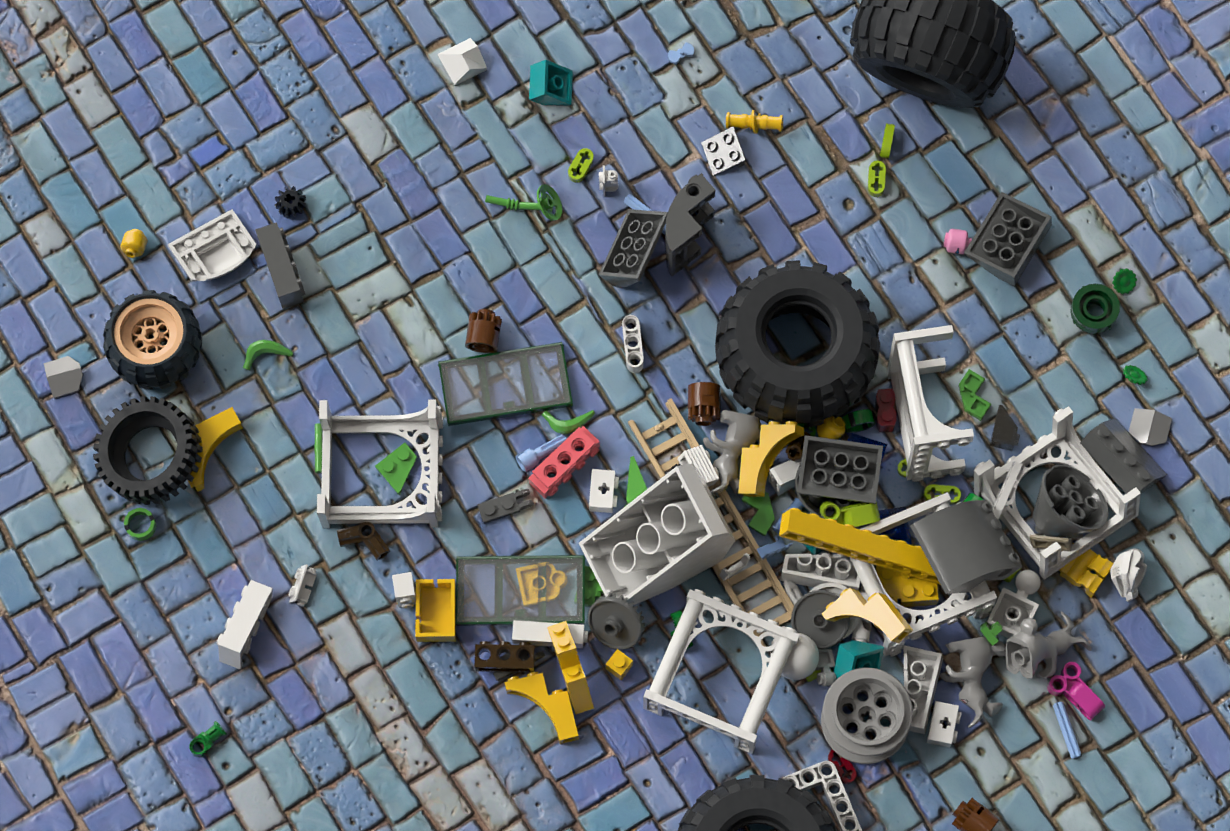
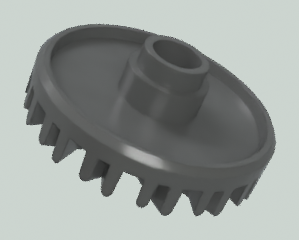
(805, 619)
(616, 622)

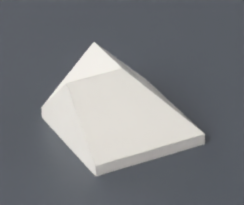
(462, 61)

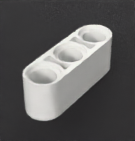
(632, 335)

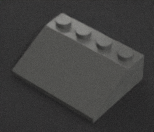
(1008, 238)
(633, 247)
(1122, 457)
(840, 469)

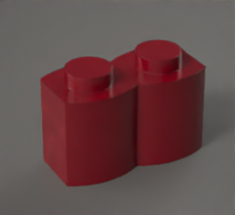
(885, 410)

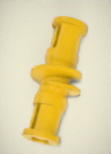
(754, 122)

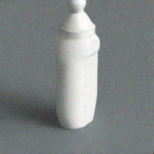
(792, 591)

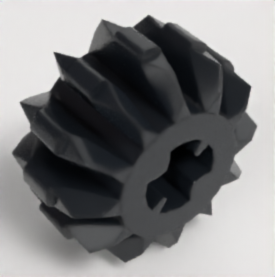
(297, 199)

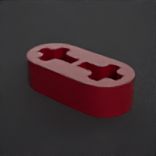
(846, 764)

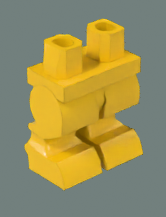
(1079, 573)

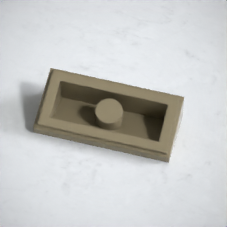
(1043, 542)

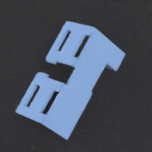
(770, 549)

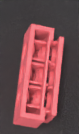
(566, 451)

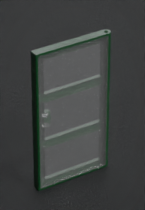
(505, 383)
(520, 589)

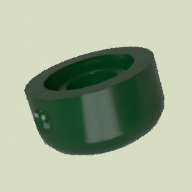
(1099, 295)

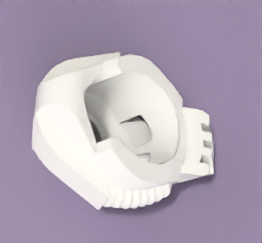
(1128, 573)

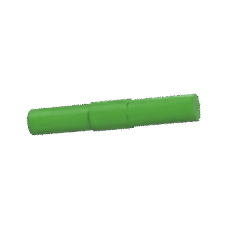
(318, 448)

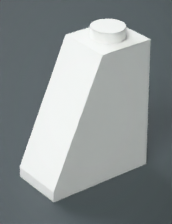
(783, 476)

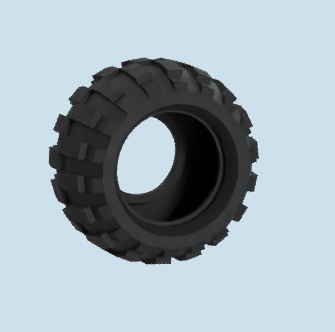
(935, 47)
(789, 391)
(756, 802)

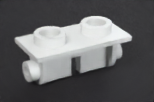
(608, 180)
(299, 592)

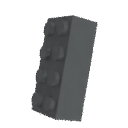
(281, 265)

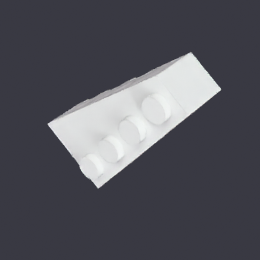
(820, 569)
(243, 623)
(920, 681)

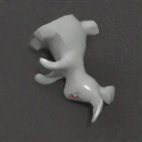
(741, 433)
(1030, 648)
(975, 660)

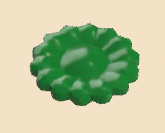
(1124, 281)
(1135, 375)

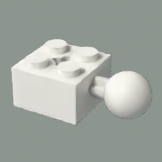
(1017, 603)

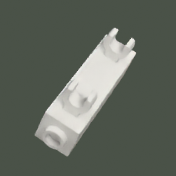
(538, 634)

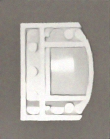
(213, 248)

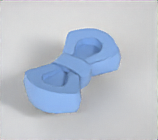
(686, 51)

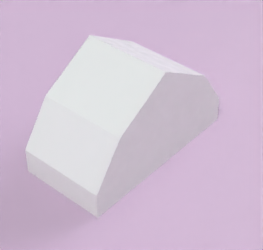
(659, 538)

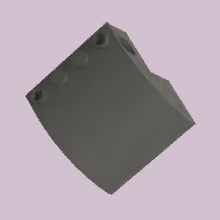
(682, 227)
(966, 546)

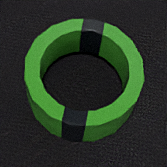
(143, 536)

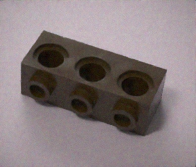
(513, 664)

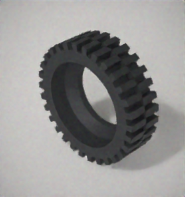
(124, 427)

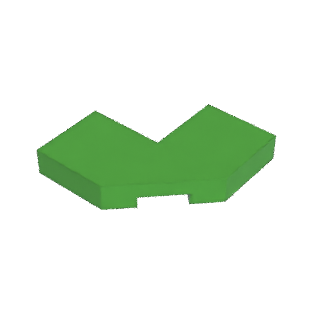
(971, 402)
(764, 516)

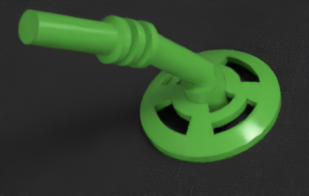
(544, 203)

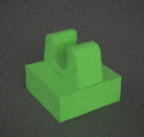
(991, 632)

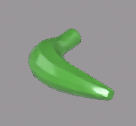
(264, 346)
(567, 426)

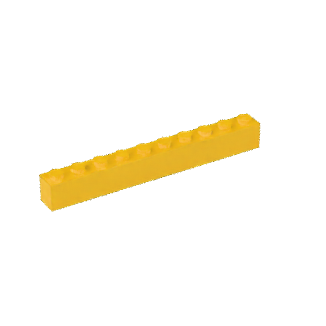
(856, 544)

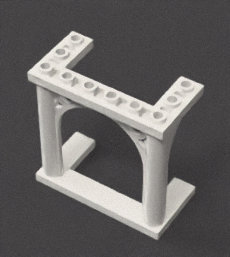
(423, 422)
(918, 426)
(1063, 436)
(978, 606)
(696, 607)

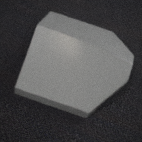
(63, 376)
(1149, 426)

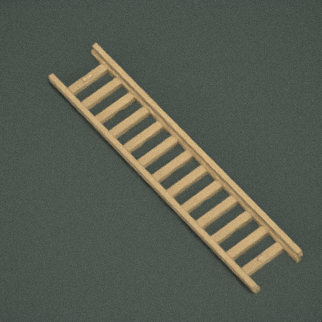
(733, 515)

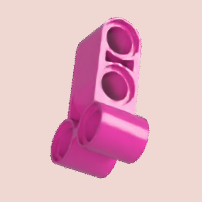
(1077, 692)

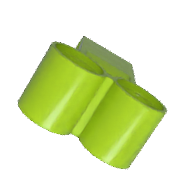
(854, 514)

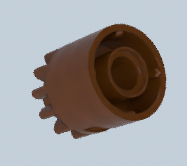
(483, 331)
(704, 403)
(974, 817)

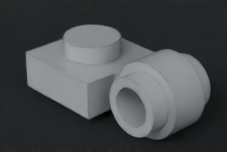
(825, 664)

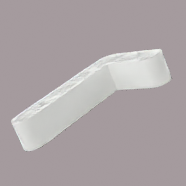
(826, 782)

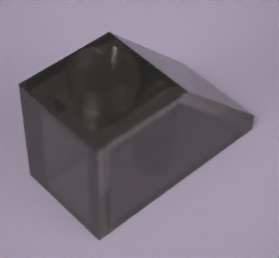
(1004, 431)

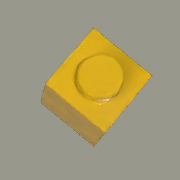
(619, 664)

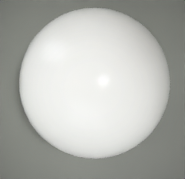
(802, 659)

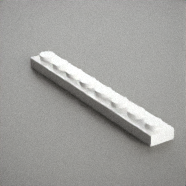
(999, 508)

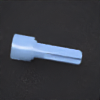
(530, 458)

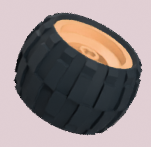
(144, 316)

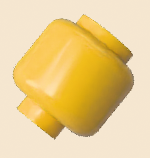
(133, 243)
(831, 428)

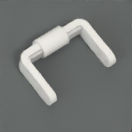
(726, 573)

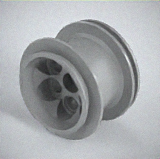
(876, 686)

